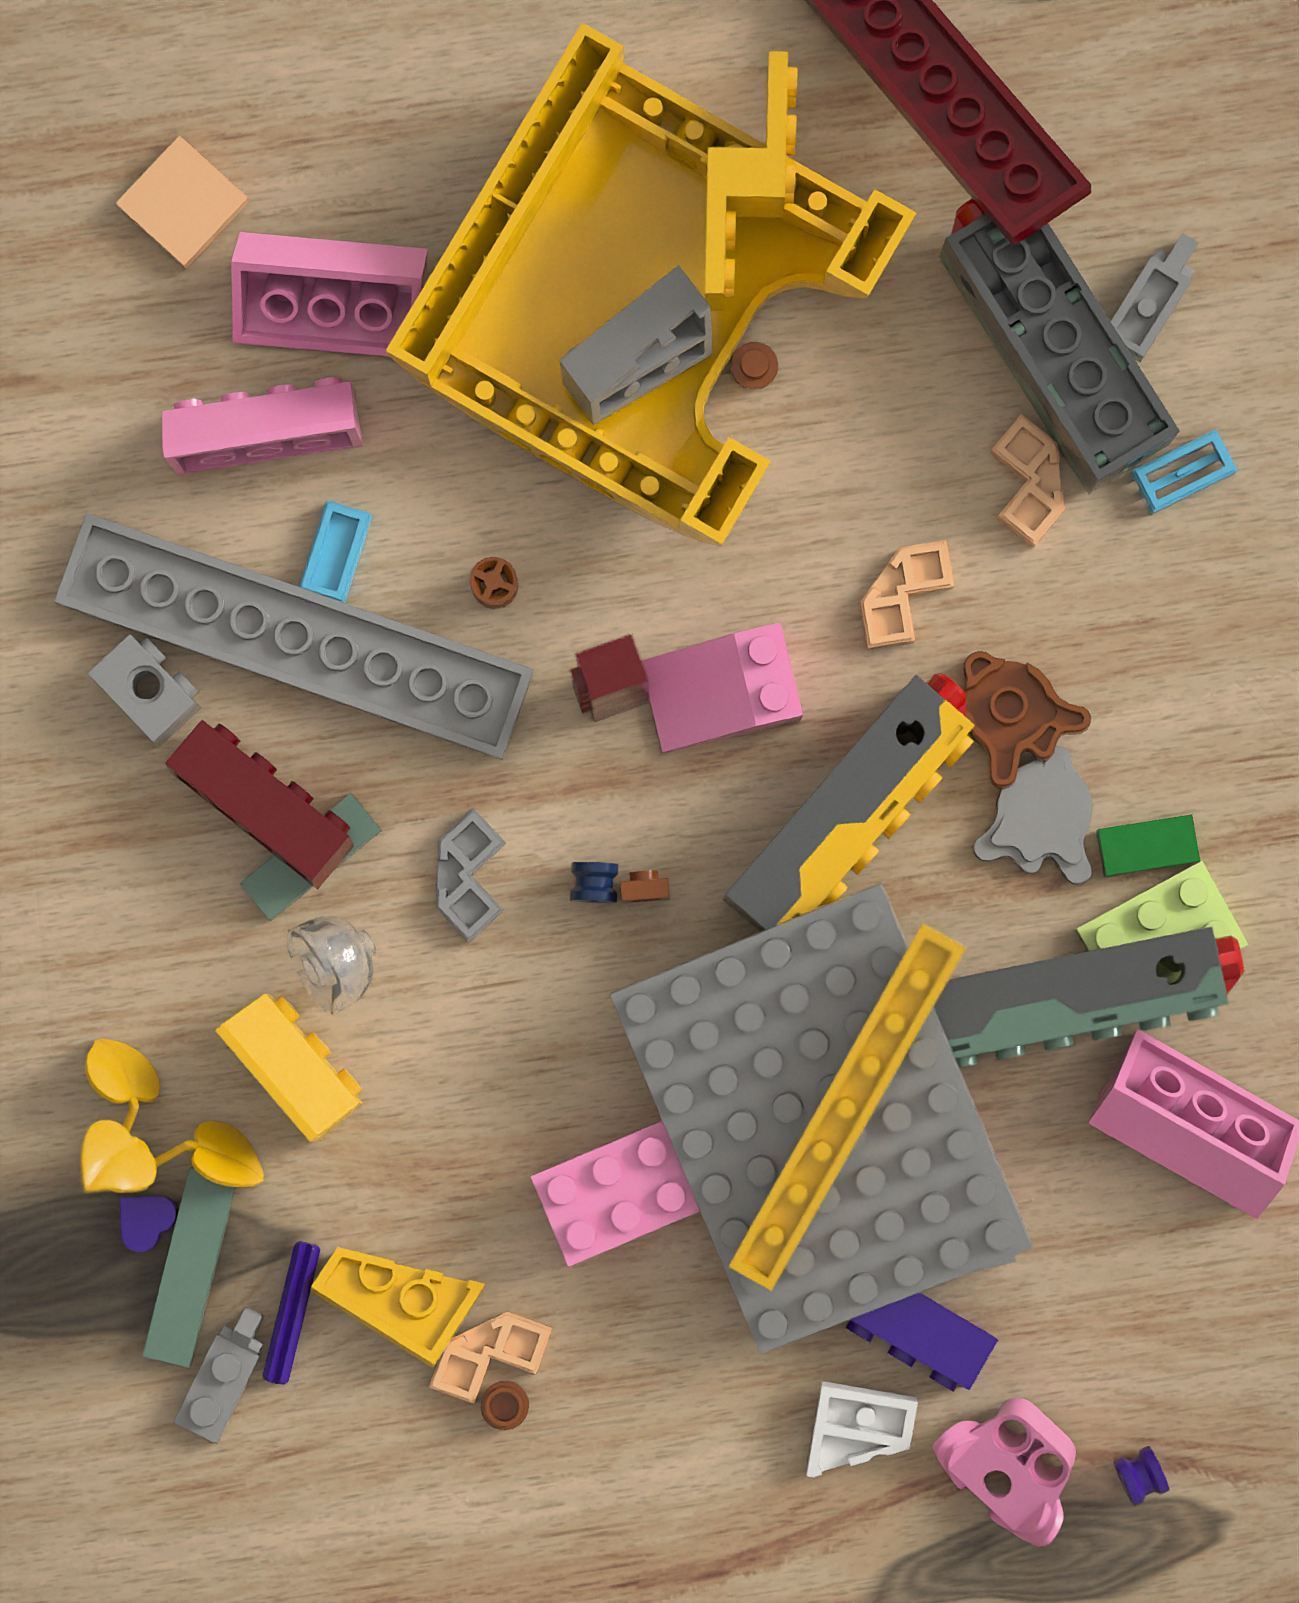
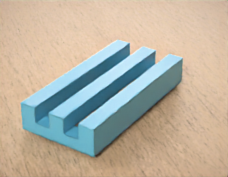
(1148, 489)

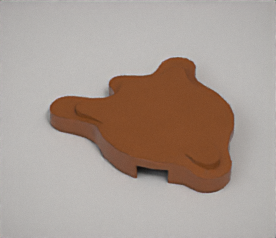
(1015, 713)

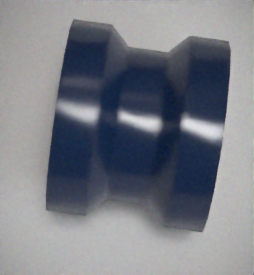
(594, 882)

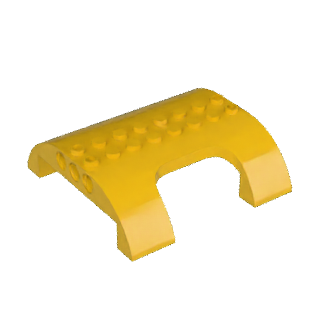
(576, 226)

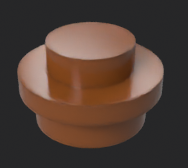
(754, 365)
(504, 1405)

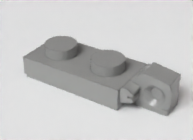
(1154, 297)
(222, 1378)

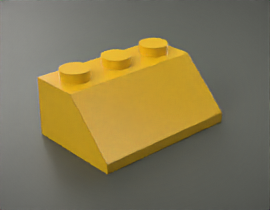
(291, 1066)

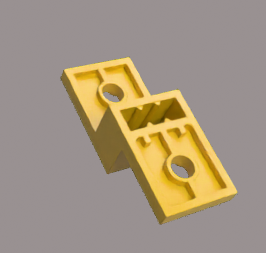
(750, 180)

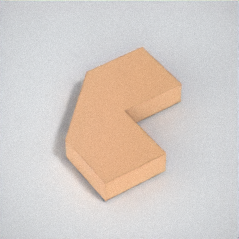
(1035, 460)
(886, 604)
(502, 1338)

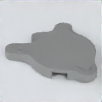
(1042, 818)

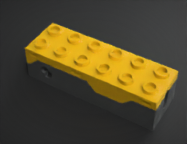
(856, 805)

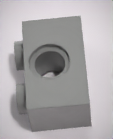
(120, 675)

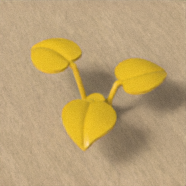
(124, 1163)

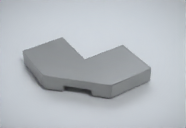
(460, 855)

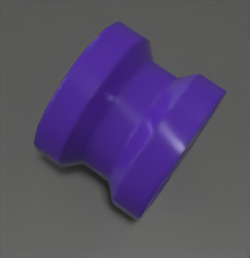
(1141, 1475)

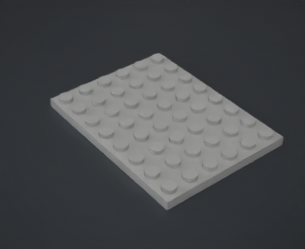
(737, 1069)

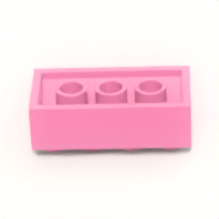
(322, 292)
(261, 427)
(1197, 1124)

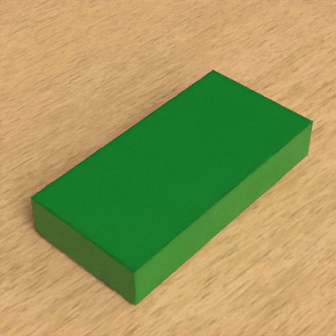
(1148, 845)

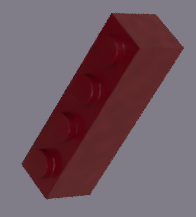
(610, 678)
(260, 803)

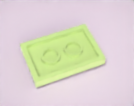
(1171, 907)

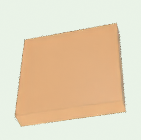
(182, 202)

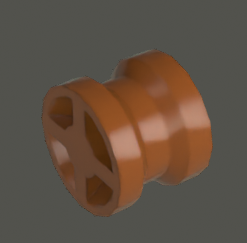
(496, 574)

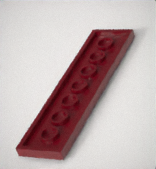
(959, 110)

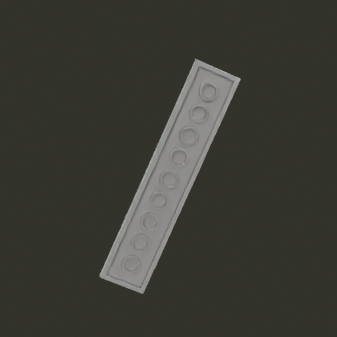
(294, 636)

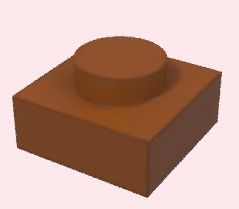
(644, 887)

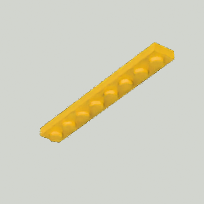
(847, 1106)

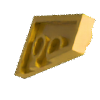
(398, 1302)

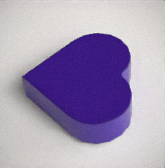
(145, 1219)

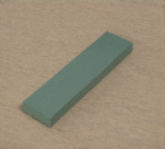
(189, 1271)

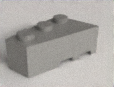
(640, 347)

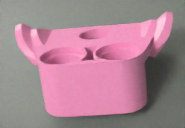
(1032, 1504)

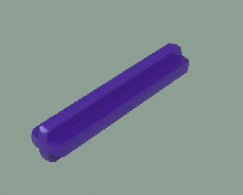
(291, 1313)

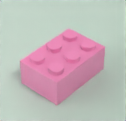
(615, 1193)

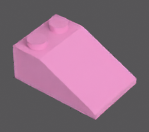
(722, 688)

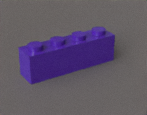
(930, 1334)

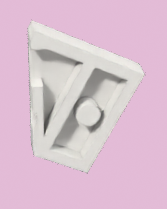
(857, 1425)

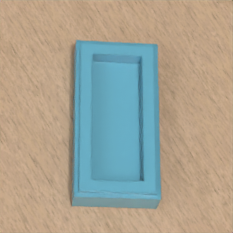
(336, 551)

